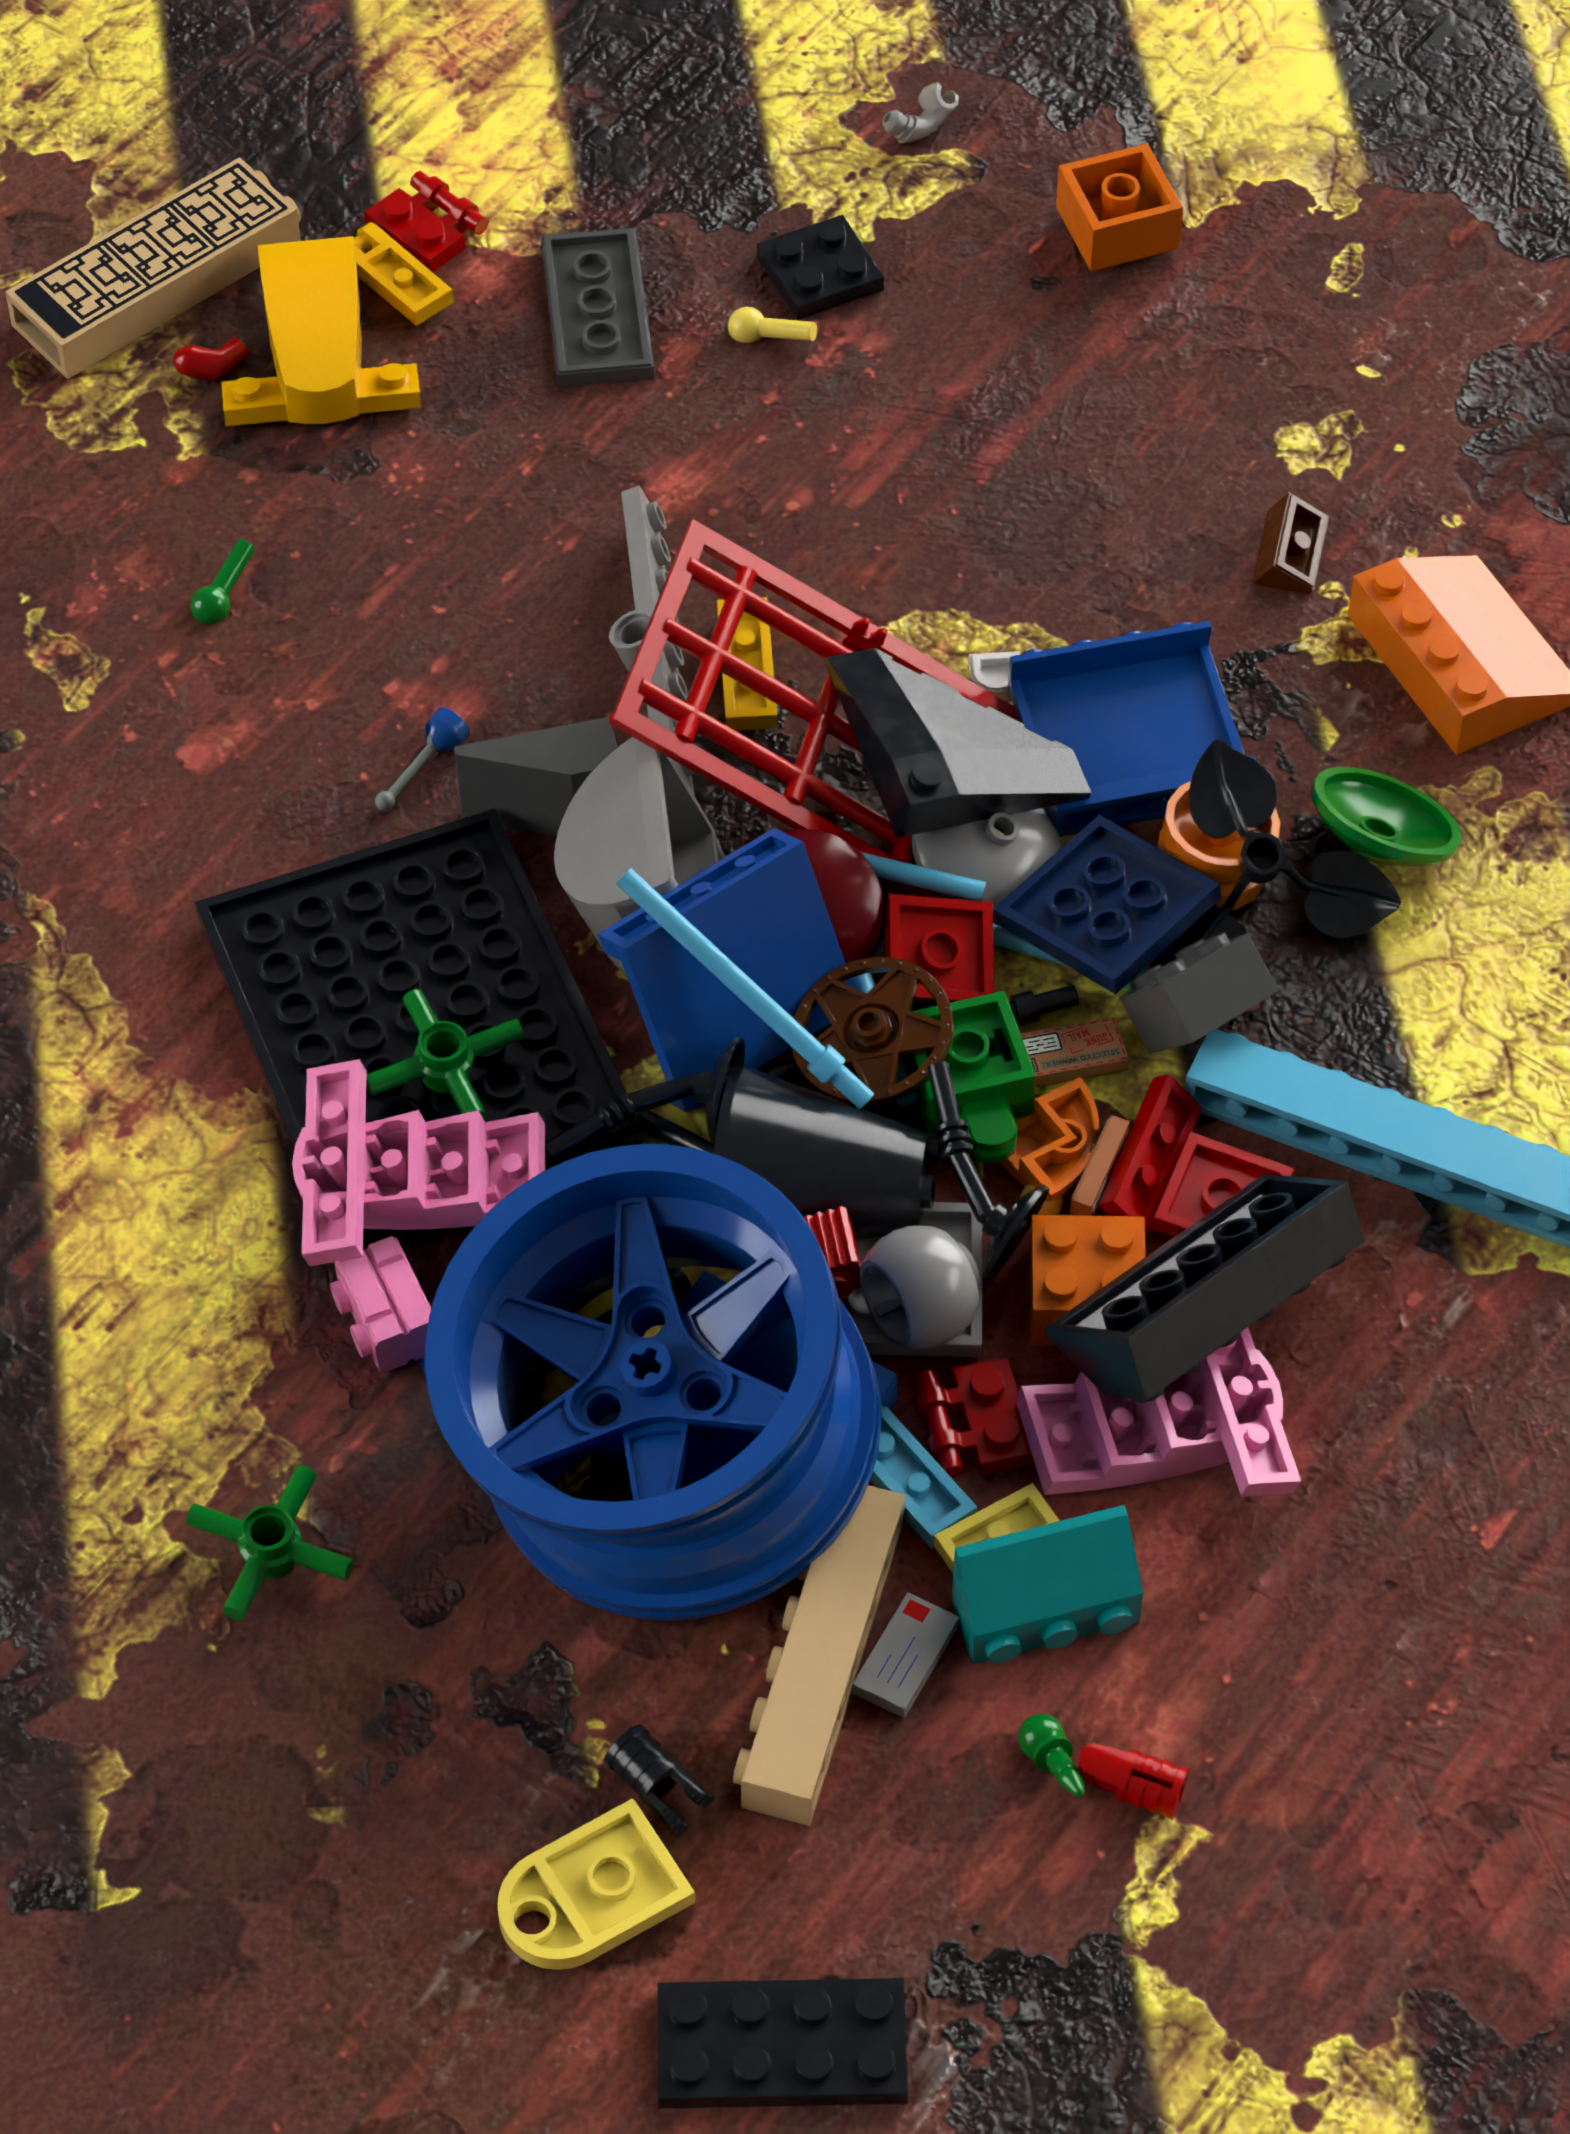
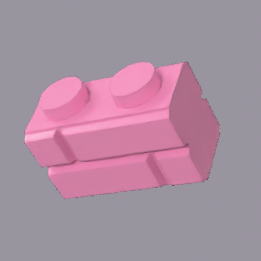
(385, 1304)

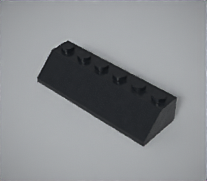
(1208, 1284)

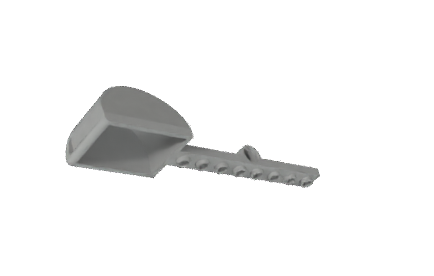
(637, 801)

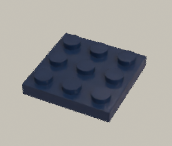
(1107, 904)

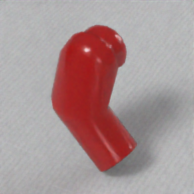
(210, 363)

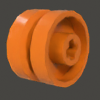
(1207, 855)

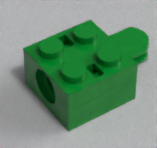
(988, 1074)

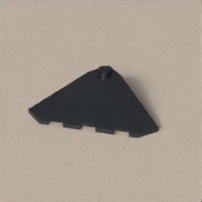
(942, 755)

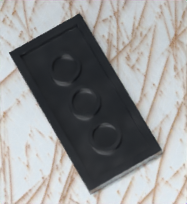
(782, 2043)

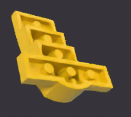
(316, 343)

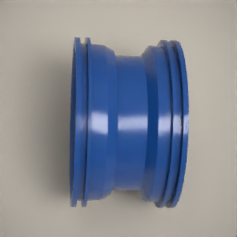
(621, 1225)

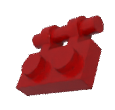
(420, 230)
(993, 1424)

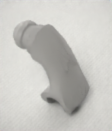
(935, 110)

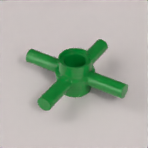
(439, 1040)
(273, 1560)

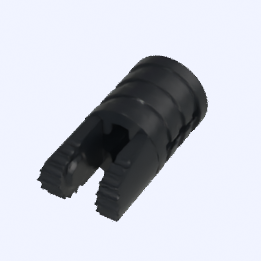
(653, 1774)

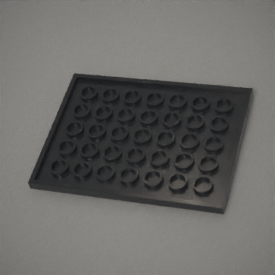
(448, 911)

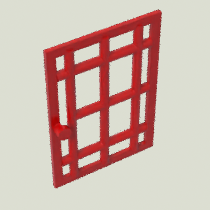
(717, 659)

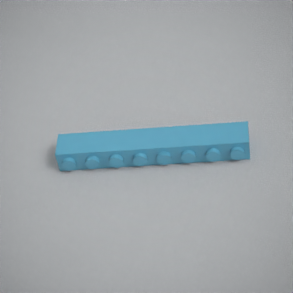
(1383, 1134)

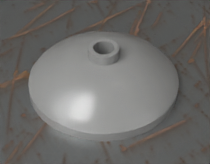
(985, 855)

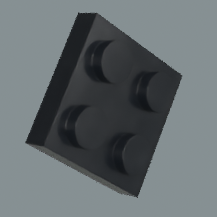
(820, 267)

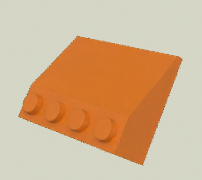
(1459, 647)

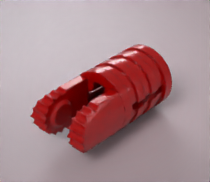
(1135, 1777)

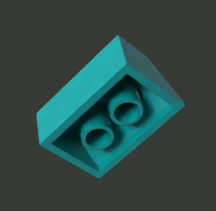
(1047, 1585)

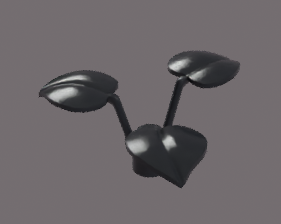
(1238, 793)

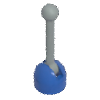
(442, 734)

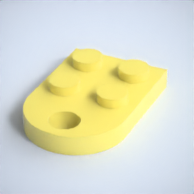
(594, 1888)

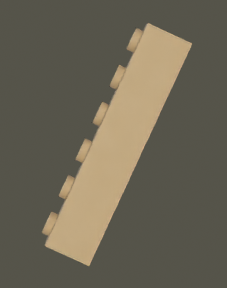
(818, 1664)

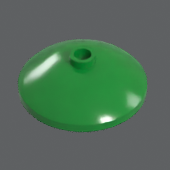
(1384, 818)

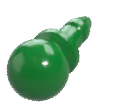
(1045, 1742)

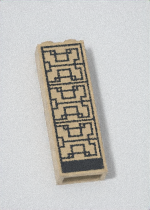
(151, 267)

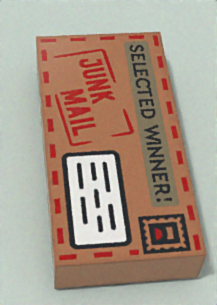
(1076, 1051)
(1099, 1168)

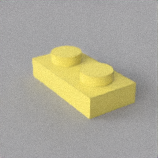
(1009, 1515)

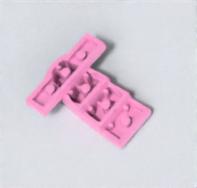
(399, 1167)
(1201, 1420)

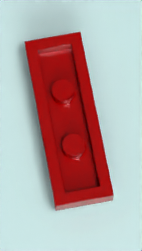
(1151, 1151)

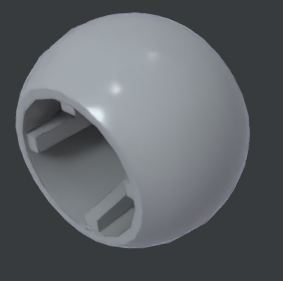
(920, 1286)

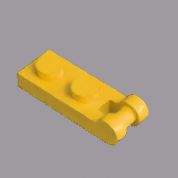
(399, 276)

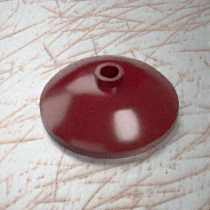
(848, 890)

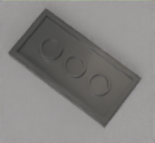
(597, 307)

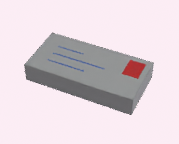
(905, 1655)

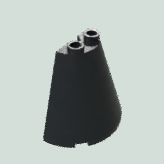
(828, 1152)

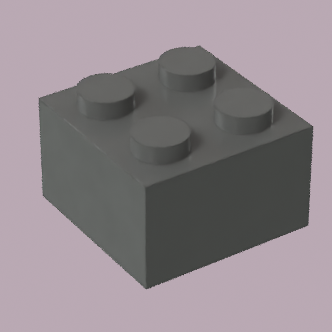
(1197, 991)

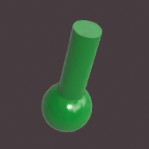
(211, 602)

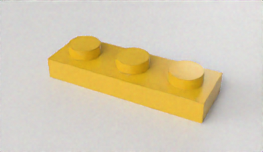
(742, 705)

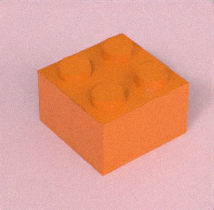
(1119, 207)
(1074, 1260)

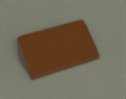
(1291, 546)

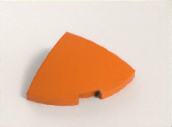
(1055, 1139)

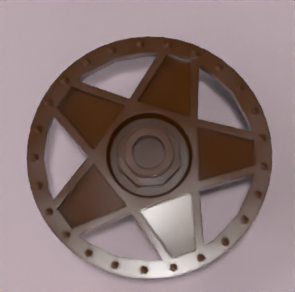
(878, 1026)

